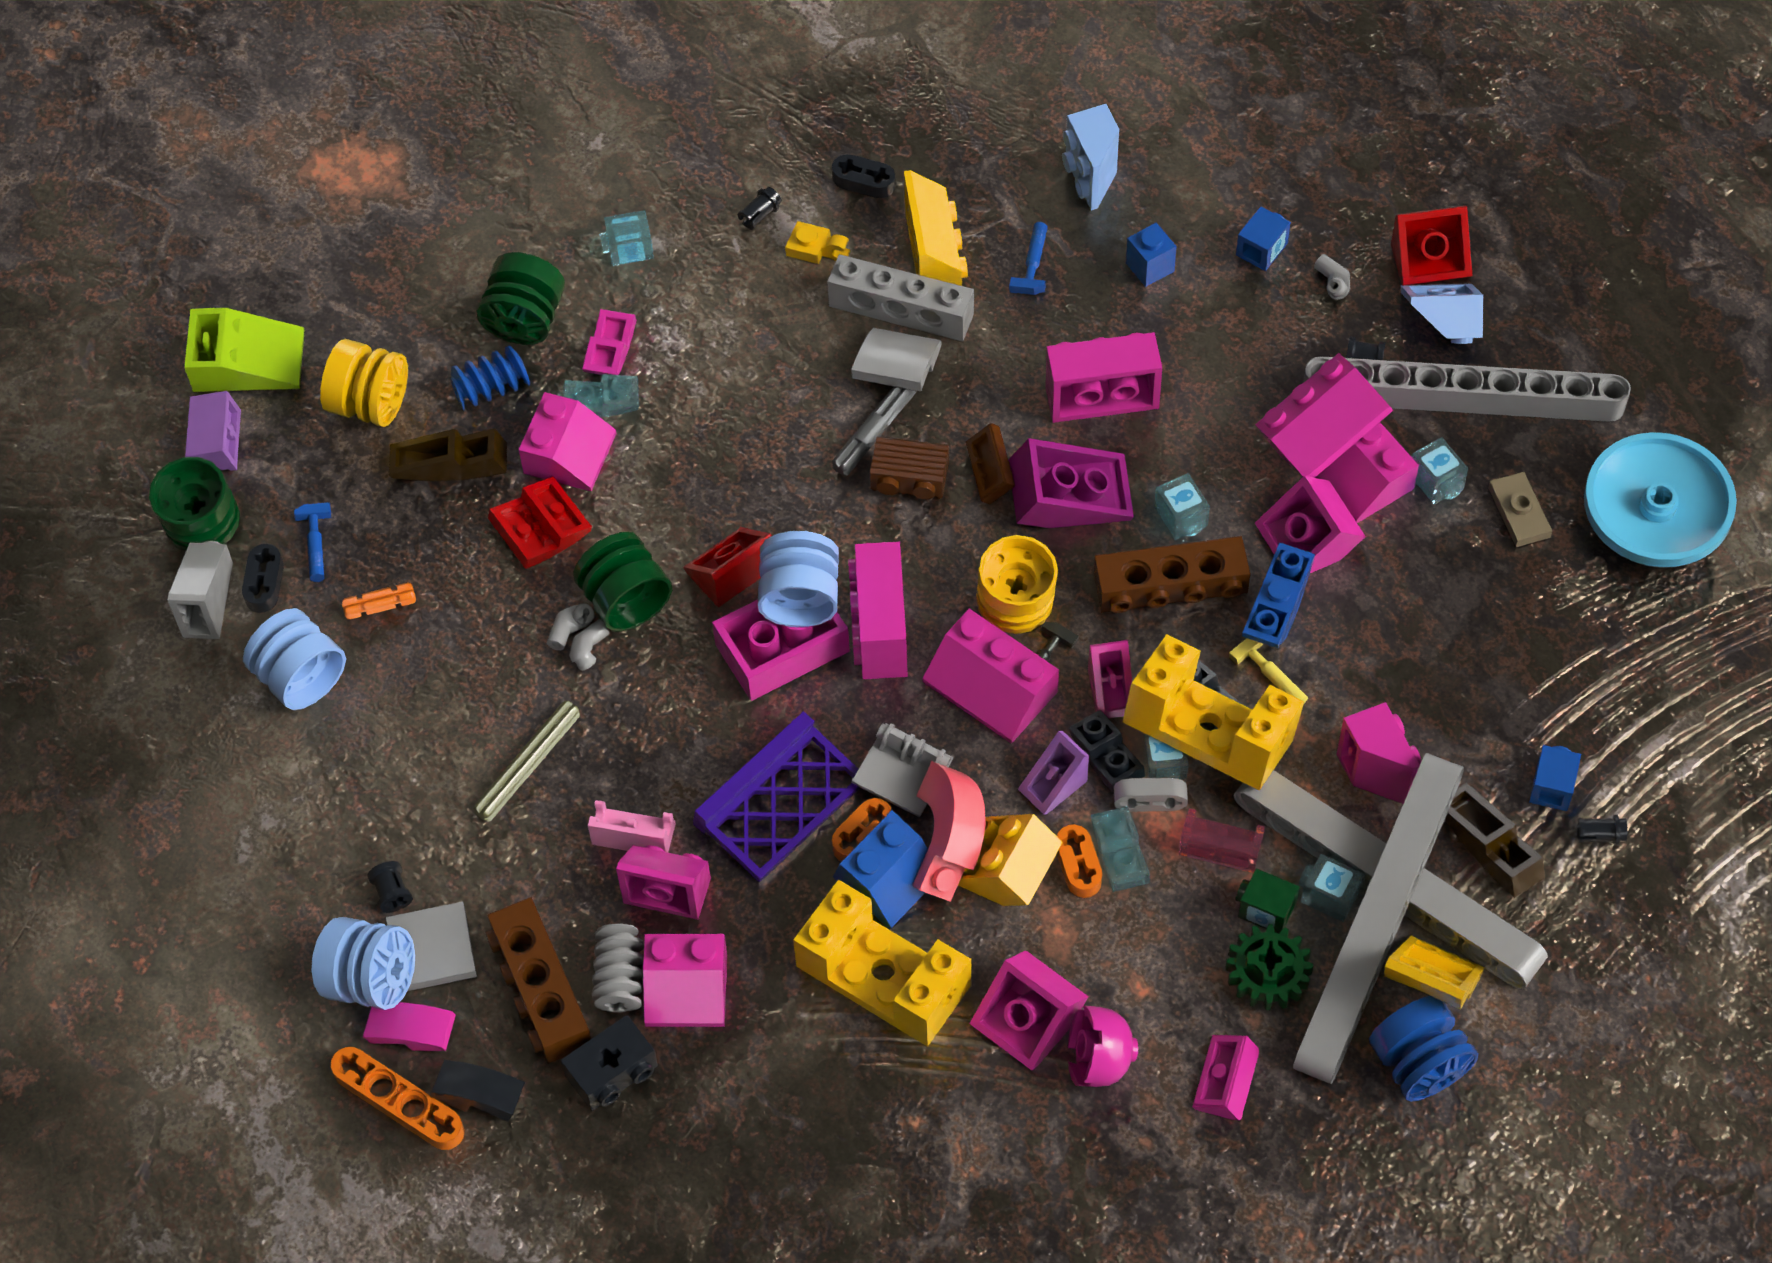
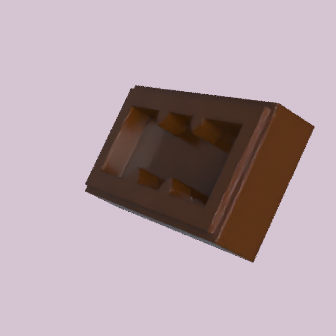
(990, 463)

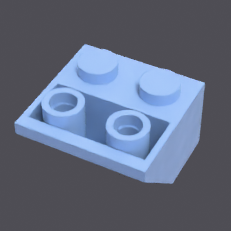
(1091, 152)

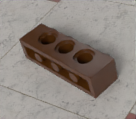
(1186, 561)
(522, 925)

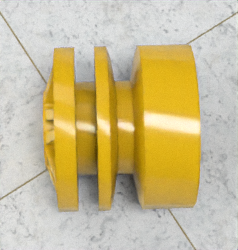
(364, 382)
(1021, 567)

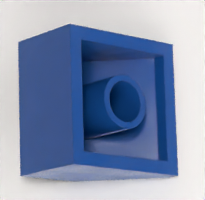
(885, 868)

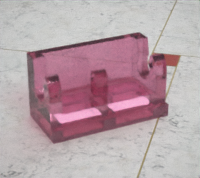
(1221, 843)

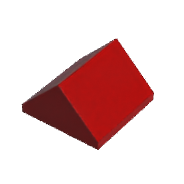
(1432, 245)
(728, 565)

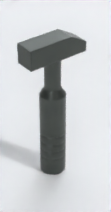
(1058, 634)

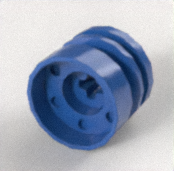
(1423, 1048)

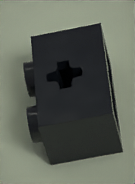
(623, 1048)

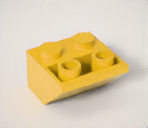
(1012, 859)

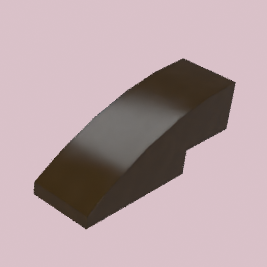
(449, 456)
(1494, 841)

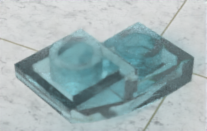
(606, 398)
(1120, 849)

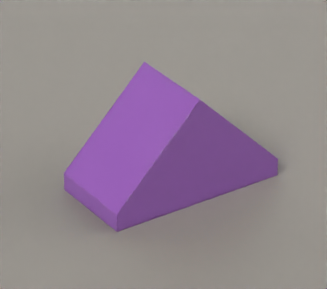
(1056, 774)

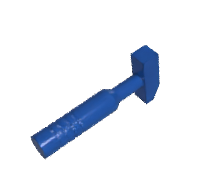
(1028, 284)
(314, 538)

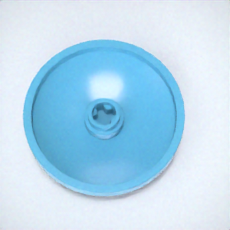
(1660, 499)

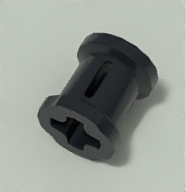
(1364, 350)
(390, 886)

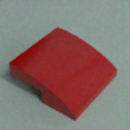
(539, 522)

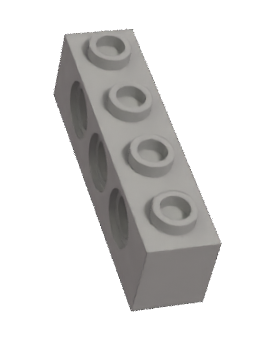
(901, 297)

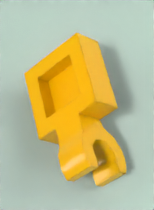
(812, 242)

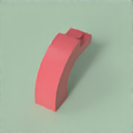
(957, 829)

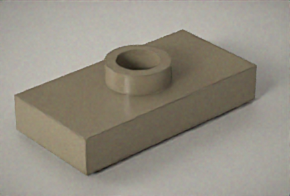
(1520, 509)

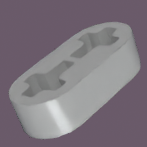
(1151, 794)

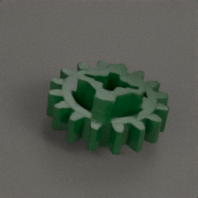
(1287, 963)

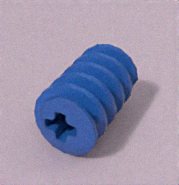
(488, 376)

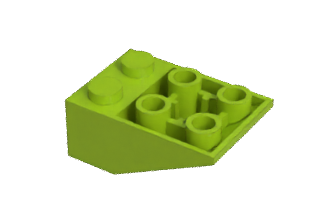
(242, 351)

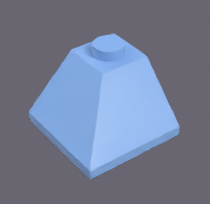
(1450, 308)

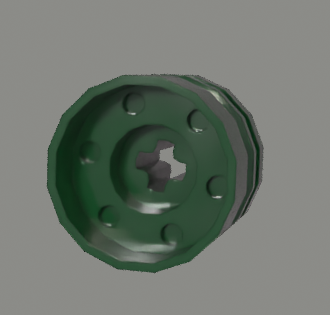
(520, 298)
(194, 502)
(622, 581)

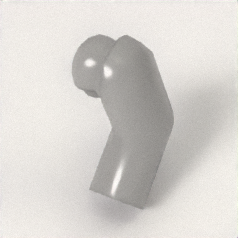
(1338, 277)
(567, 622)
(583, 644)

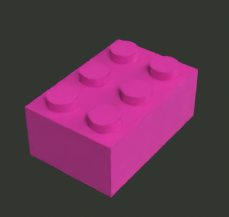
(1103, 377)
(878, 610)
(773, 654)

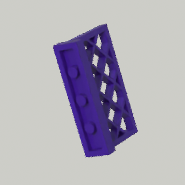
(755, 775)

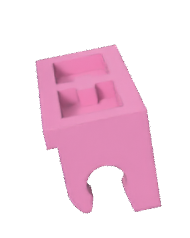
(625, 829)

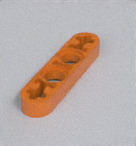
(394, 1101)

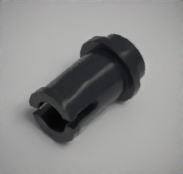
(760, 207)
(1602, 830)

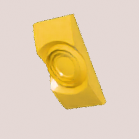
(1433, 971)

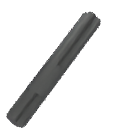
(871, 428)

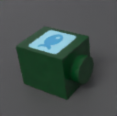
(1267, 900)

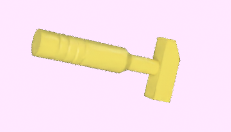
(1268, 668)

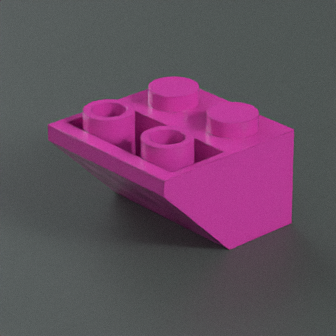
(1377, 753)

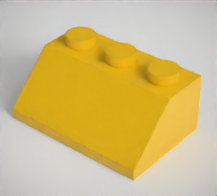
(931, 230)

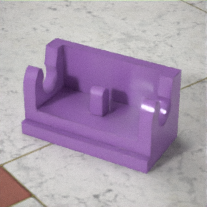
(214, 429)

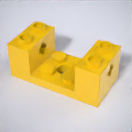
(1172, 706)
(846, 945)

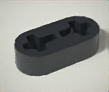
(863, 176)
(255, 577)

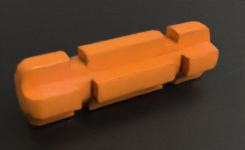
(378, 600)

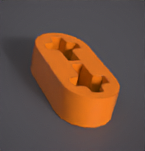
(856, 825)
(1086, 858)

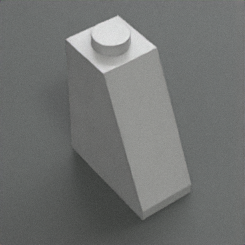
(201, 590)

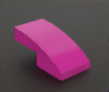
(610, 343)
(410, 1024)

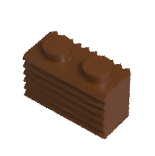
(909, 467)

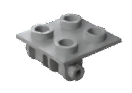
(897, 768)

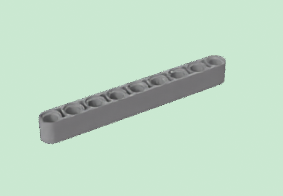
(1485, 389)
(1434, 903)
(1378, 919)

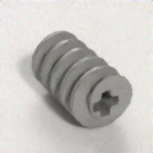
(617, 968)

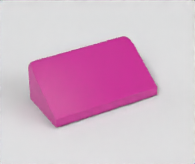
(1226, 1076)

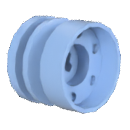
(798, 579)
(294, 659)
(363, 963)

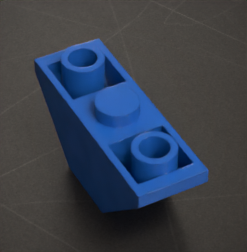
(1279, 596)

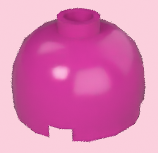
(1101, 1046)

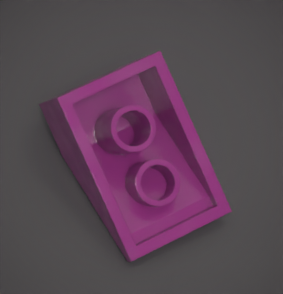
(1069, 485)

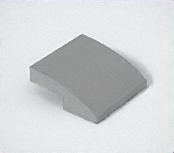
(896, 359)

